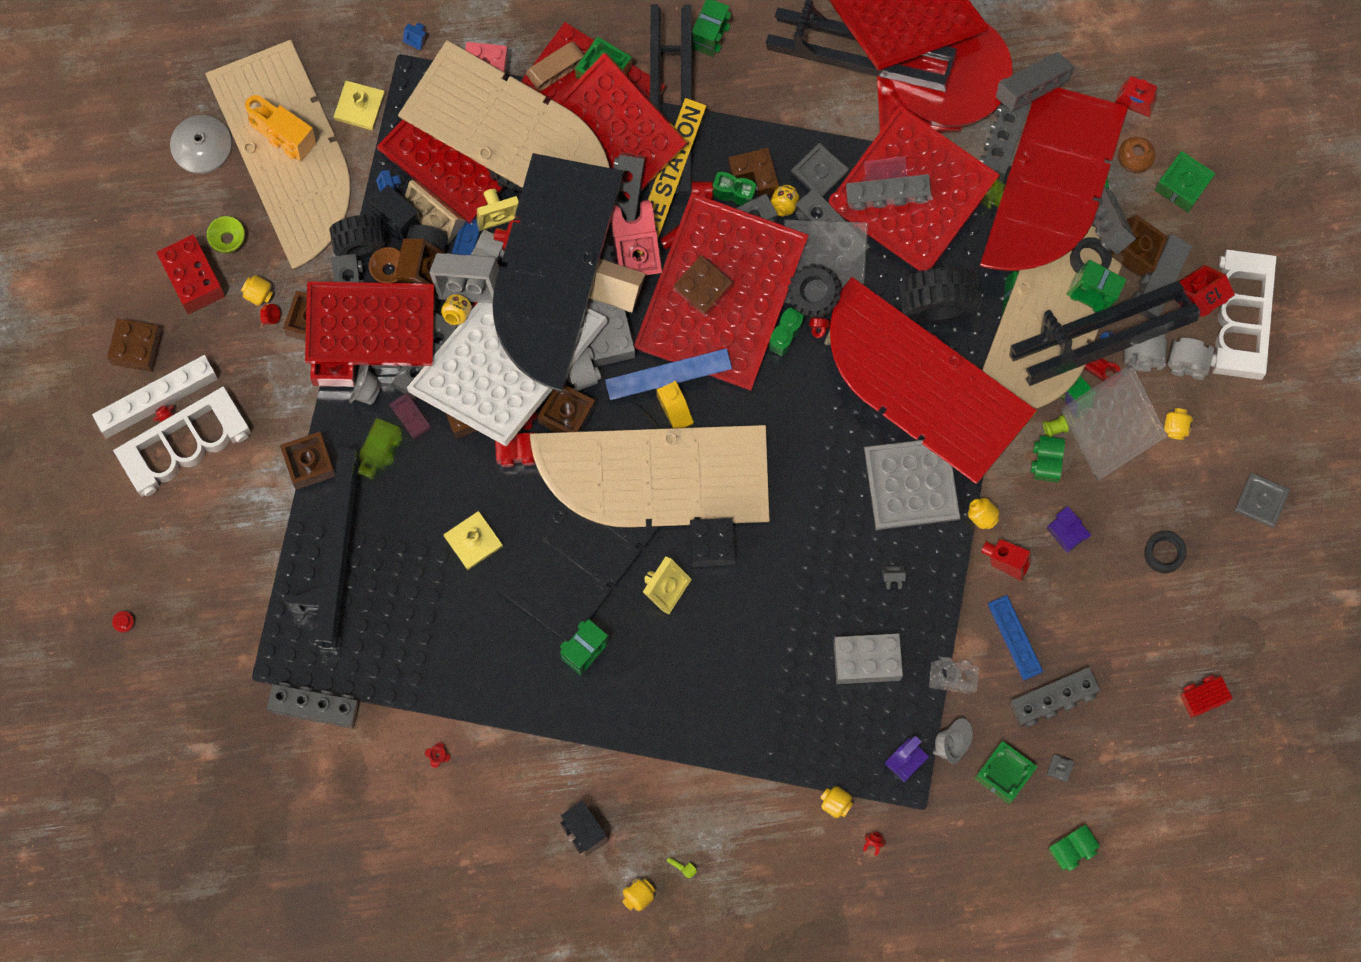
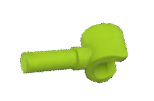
(688, 871)

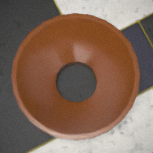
(1132, 162)
(379, 260)

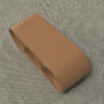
(555, 66)

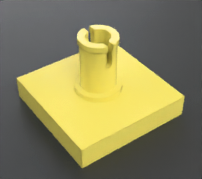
(359, 105)
(496, 211)
(473, 540)
(666, 585)

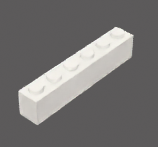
(156, 394)

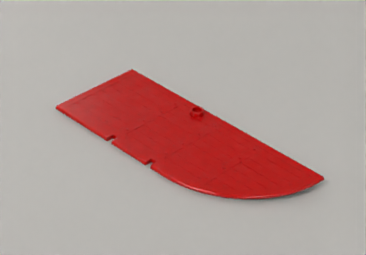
(1054, 180)
(923, 383)

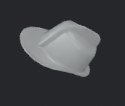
(365, 387)
(954, 742)

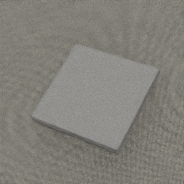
(910, 485)

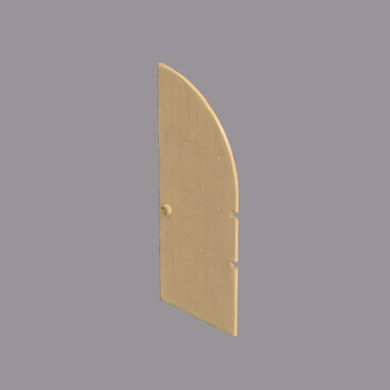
(493, 119)
(297, 195)
(1030, 298)
(658, 474)

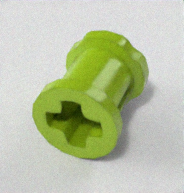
(1055, 426)

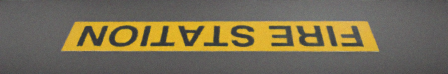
(668, 178)

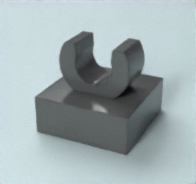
(893, 573)
(1060, 768)

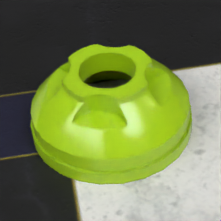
(223, 226)

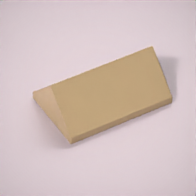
(433, 210)
(616, 285)

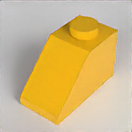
(674, 406)

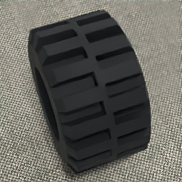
(357, 236)
(806, 275)

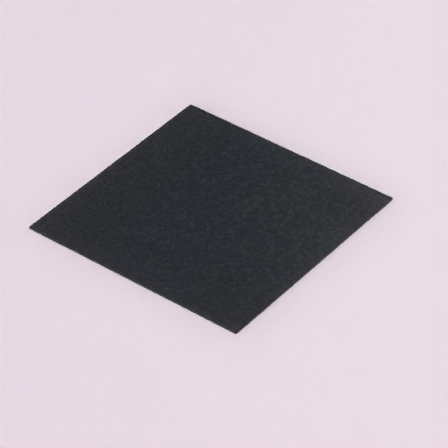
(747, 653)

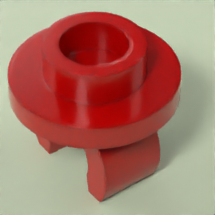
(874, 839)

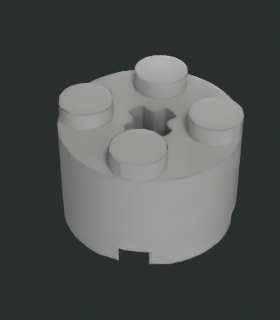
(1147, 354)
(1190, 358)
(582, 372)

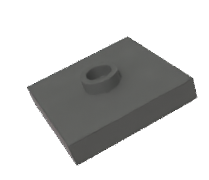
(820, 170)
(1262, 500)

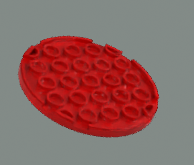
(972, 85)

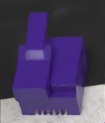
(1068, 530)
(907, 759)

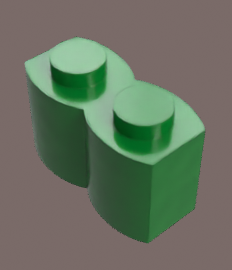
(728, 188)
(787, 330)
(1048, 459)
(1074, 848)

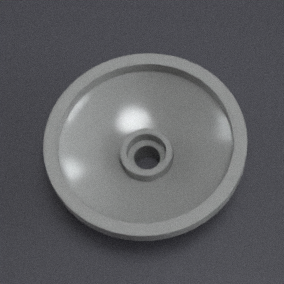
(201, 155)

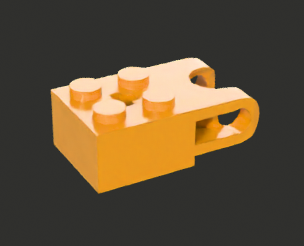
(281, 127)

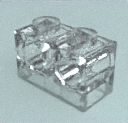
(954, 680)

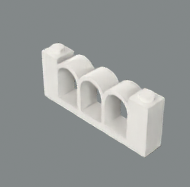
(1236, 362)
(136, 468)

